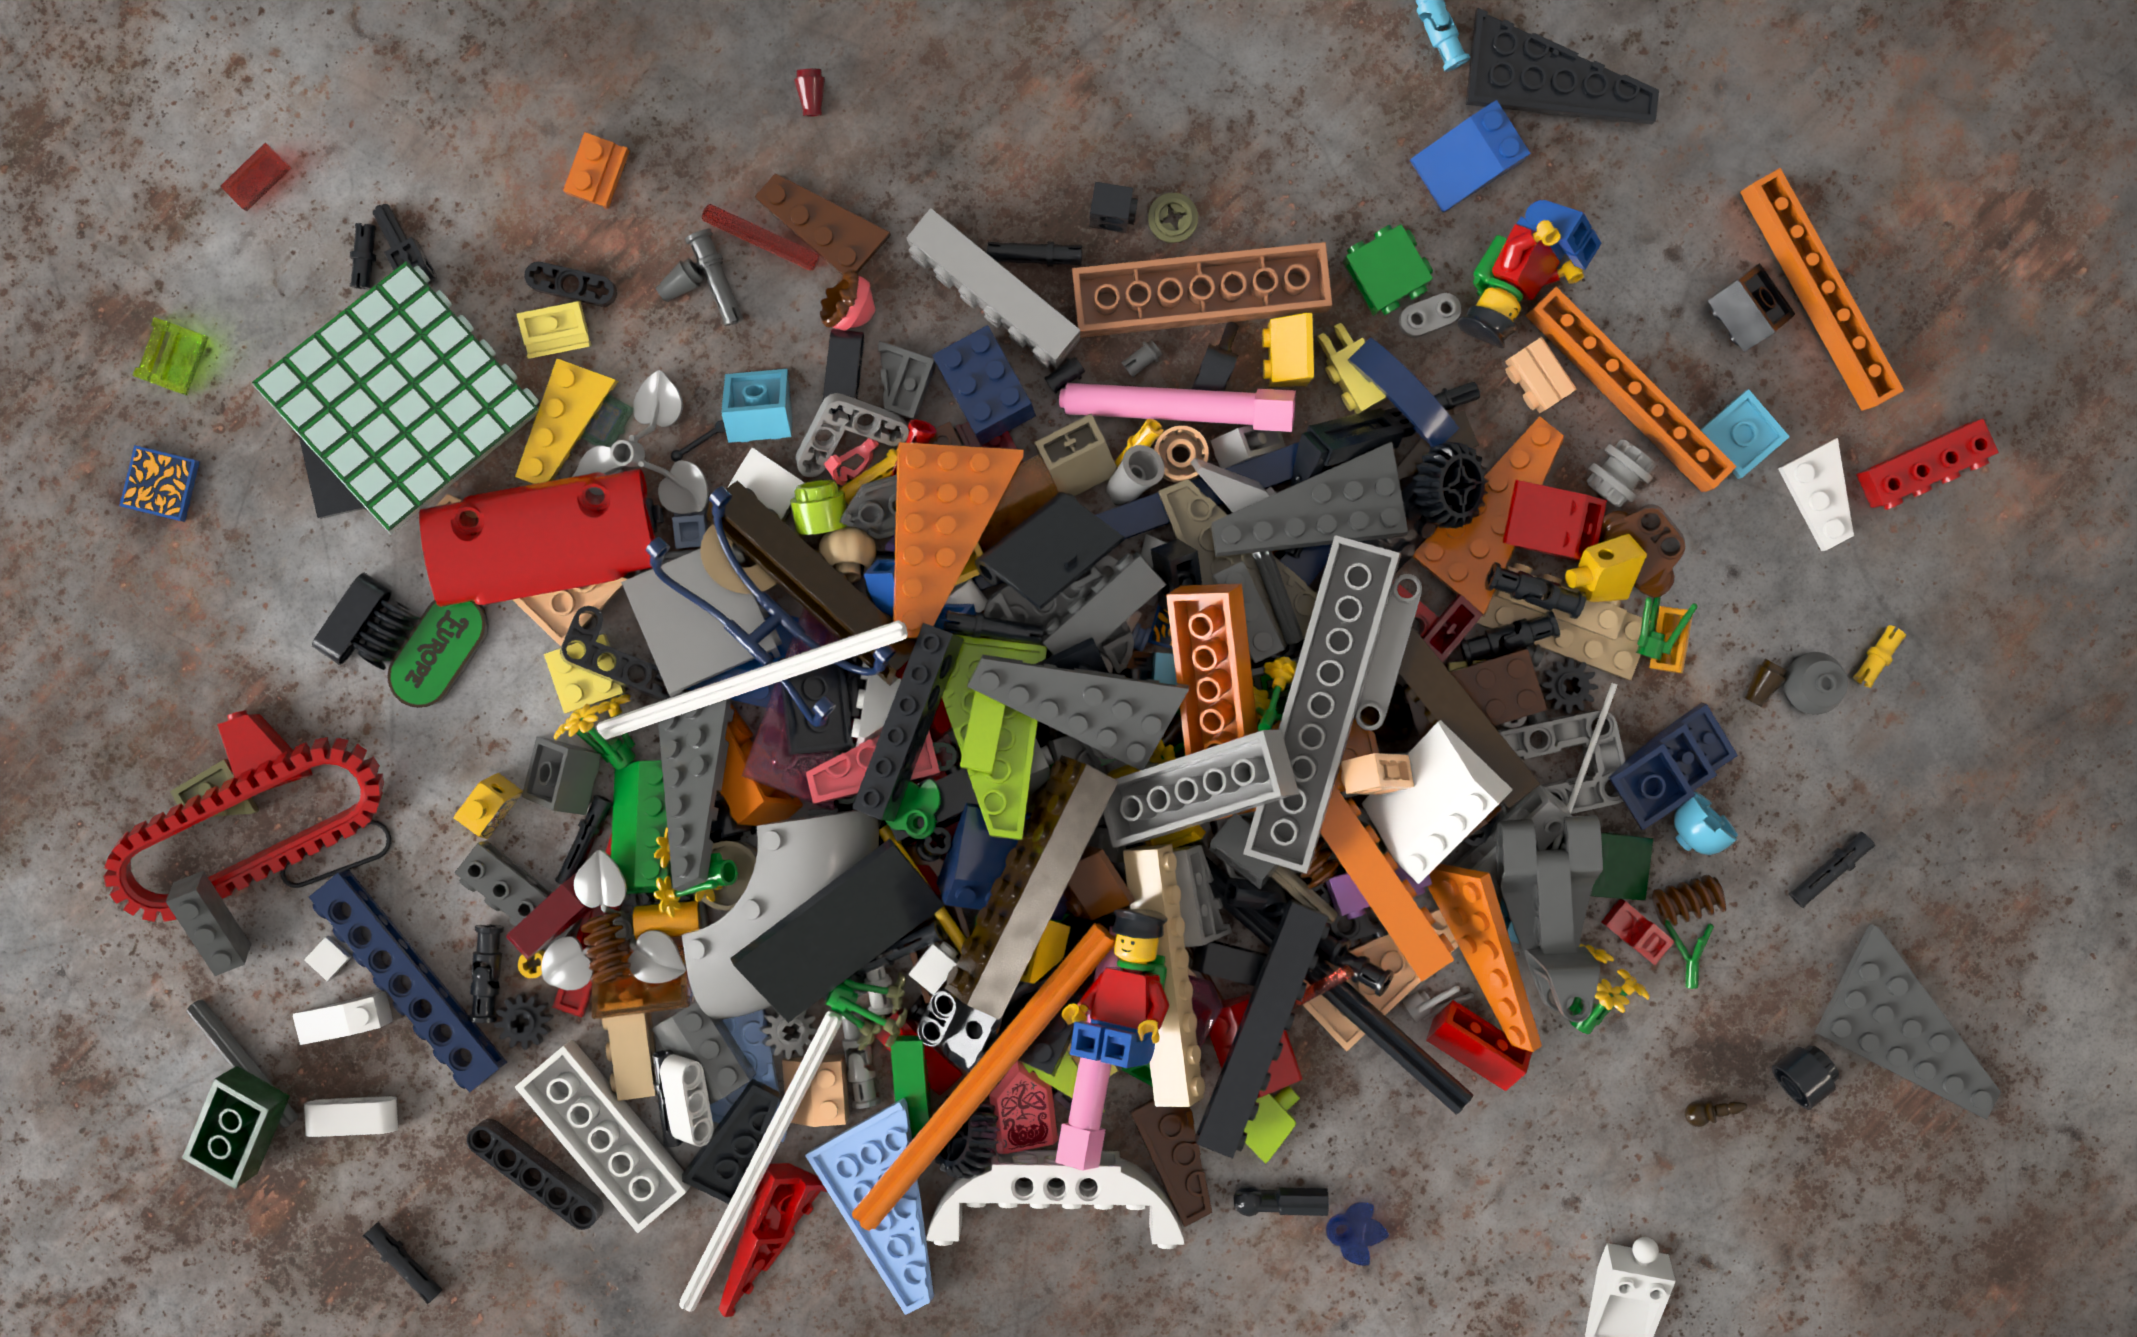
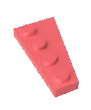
(844, 773)

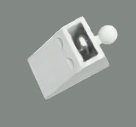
(1630, 1290)

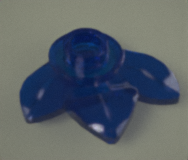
(1360, 1232)

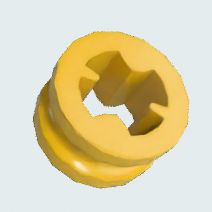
(527, 972)

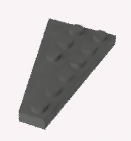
(1348, 501)
(1095, 707)

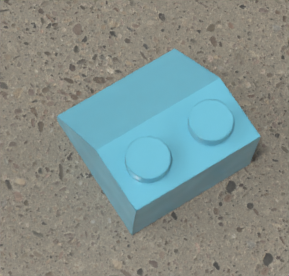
(757, 405)

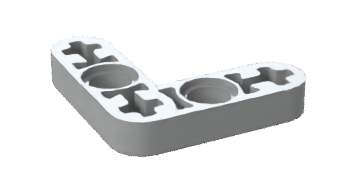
(838, 423)

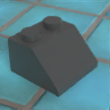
(561, 776)

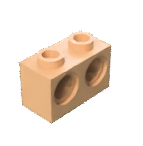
(1377, 774)

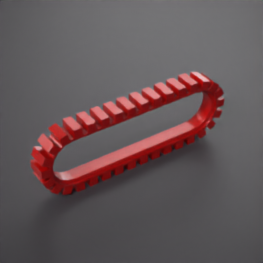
(232, 793)

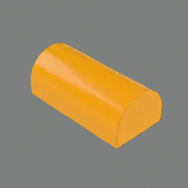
(1666, 623)
(651, 918)

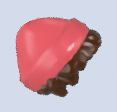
(848, 303)

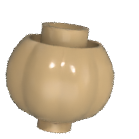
(847, 550)

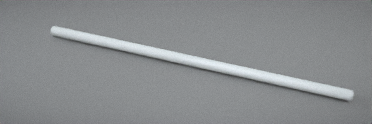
(1587, 758)

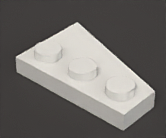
(1821, 493)

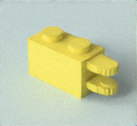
(1357, 391)

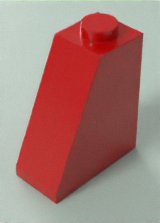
(251, 742)

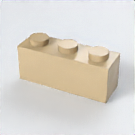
(631, 1055)

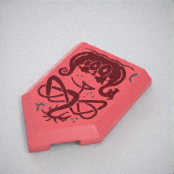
(1023, 1111)

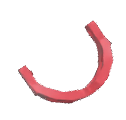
(864, 450)

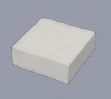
(328, 958)

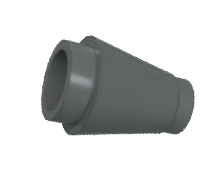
(680, 280)

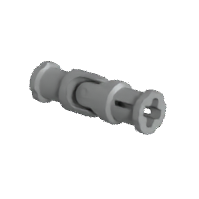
(860, 1066)

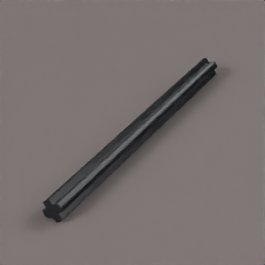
(1357, 1009)

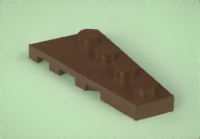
(828, 229)
(1173, 1150)

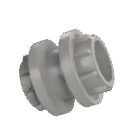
(1620, 473)

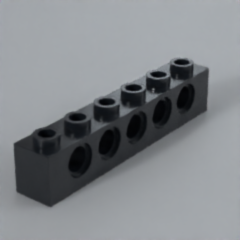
(908, 723)

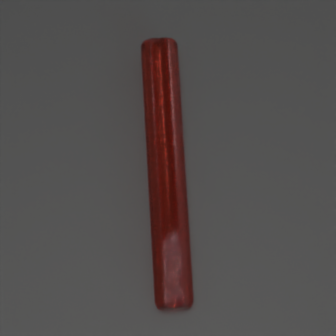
(760, 237)

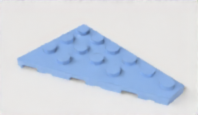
(849, 1170)

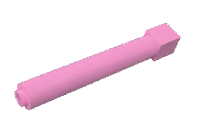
(1264, 409)
(1082, 1137)

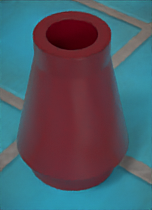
(810, 91)

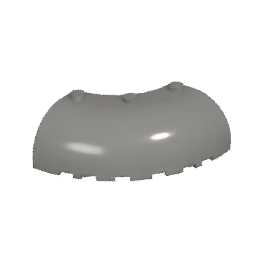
(791, 866)

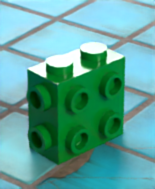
(1388, 269)

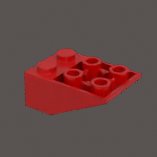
(1553, 520)

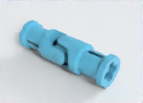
(1436, 18)

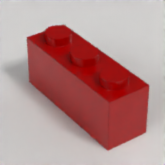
(1478, 1045)

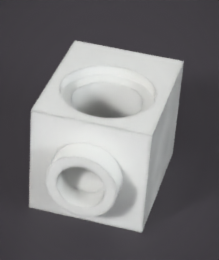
(934, 966)

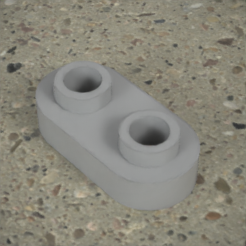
(1431, 315)

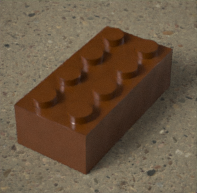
(1500, 687)

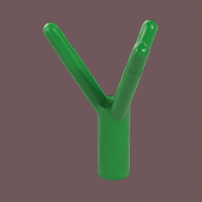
(1692, 961)

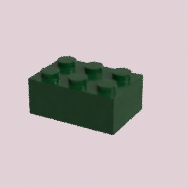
(235, 1126)

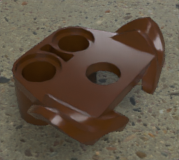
(1657, 570)

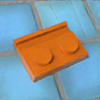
(596, 170)

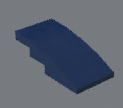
(1672, 766)

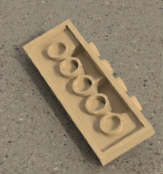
(1600, 636)

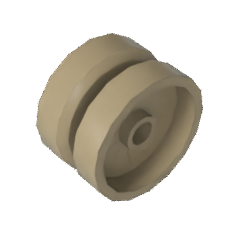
(744, 857)

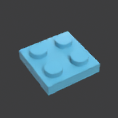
(1745, 432)

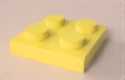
(577, 686)

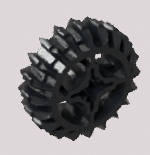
(1450, 485)
(972, 1144)

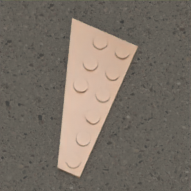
(1386, 955)

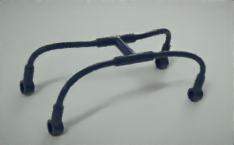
(657, 550)

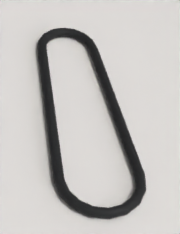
(348, 867)

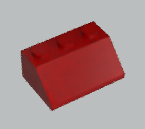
(1283, 1071)

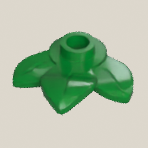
(918, 803)

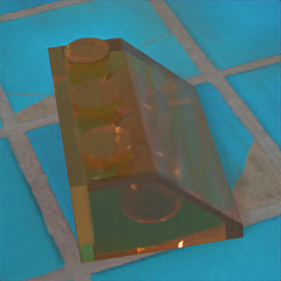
(1024, 495)
(638, 997)

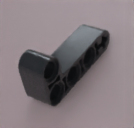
(622, 661)

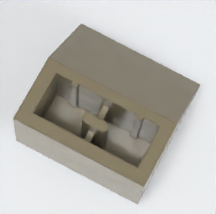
(1077, 456)

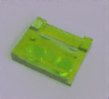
(178, 360)

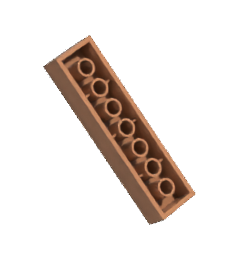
(1201, 289)

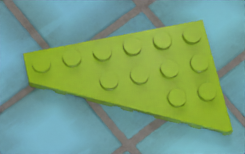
(1005, 791)

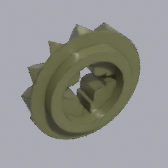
(1180, 205)

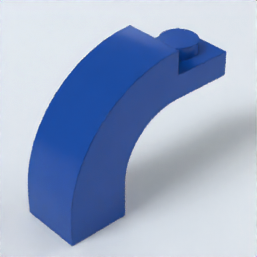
(880, 585)

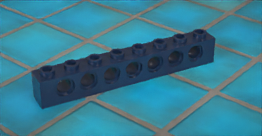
(406, 961)

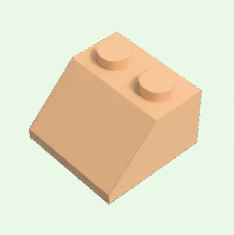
(827, 1096)

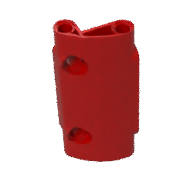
(537, 538)

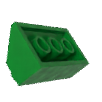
(636, 824)

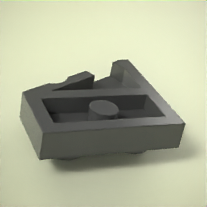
(904, 379)

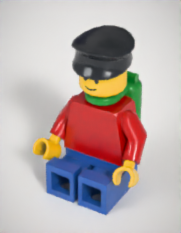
(1524, 264)
(1125, 1000)

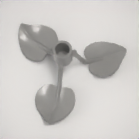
(655, 403)
(654, 954)

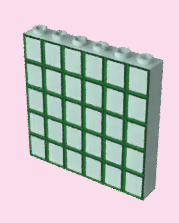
(398, 396)

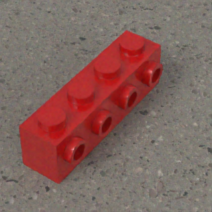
(1927, 463)

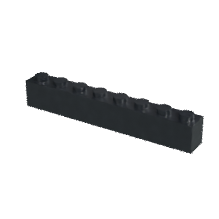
(1261, 1029)

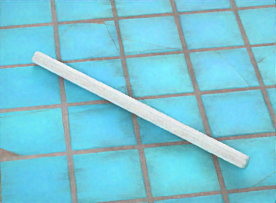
(754, 679)
(761, 1160)

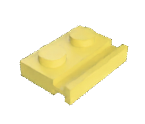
(554, 329)

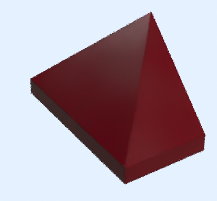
(1452, 627)

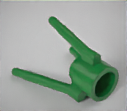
(1652, 643)

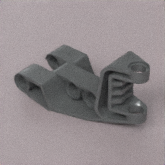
(1548, 906)

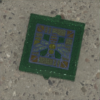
(608, 422)

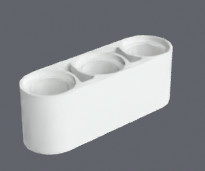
(687, 1100)
(351, 1116)

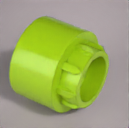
(818, 507)

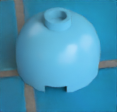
(1702, 827)

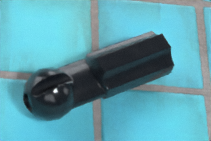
(1285, 1201)

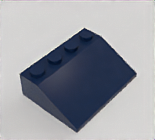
(976, 863)

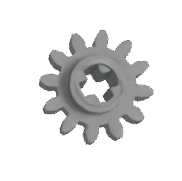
(786, 1041)

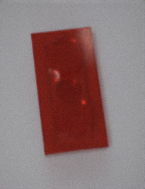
(255, 176)

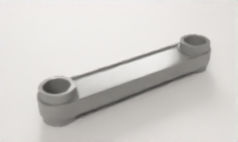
(1388, 652)

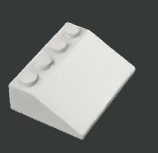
(1448, 801)

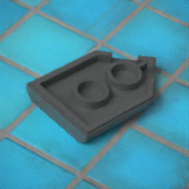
(874, 508)

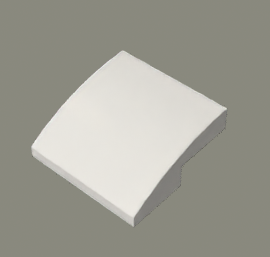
(768, 481)

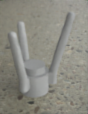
(1422, 1006)

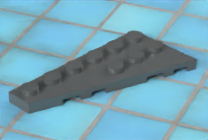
(693, 772)

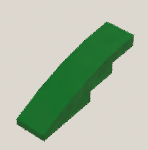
(911, 1079)

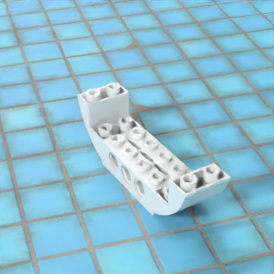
(1112, 1184)

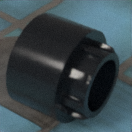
(1806, 1075)

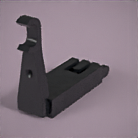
(1347, 439)

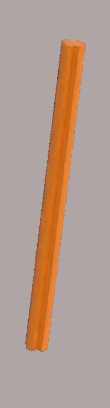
(984, 1076)

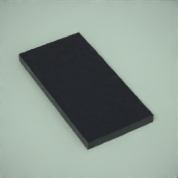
(837, 931)

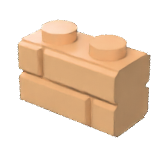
(1539, 376)

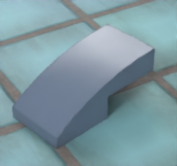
(689, 529)

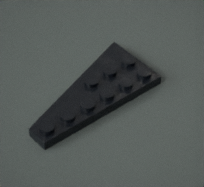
(1545, 77)

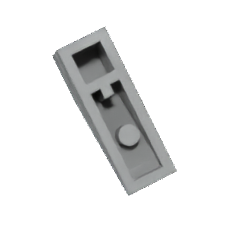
(1231, 487)

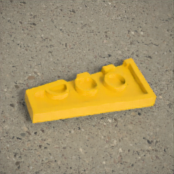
(563, 415)

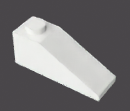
(343, 1018)

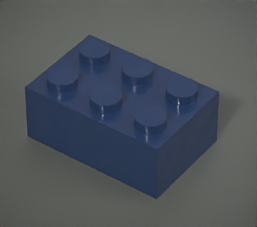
(984, 385)

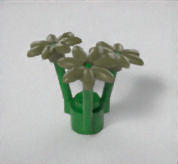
(843, 1000)

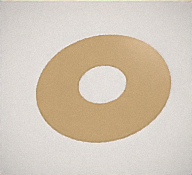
(722, 572)

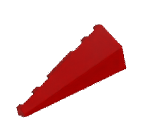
(775, 1209)

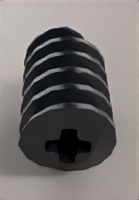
(385, 633)

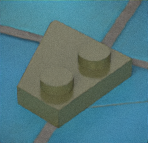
(208, 779)

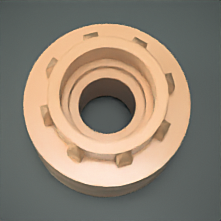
(1181, 437)

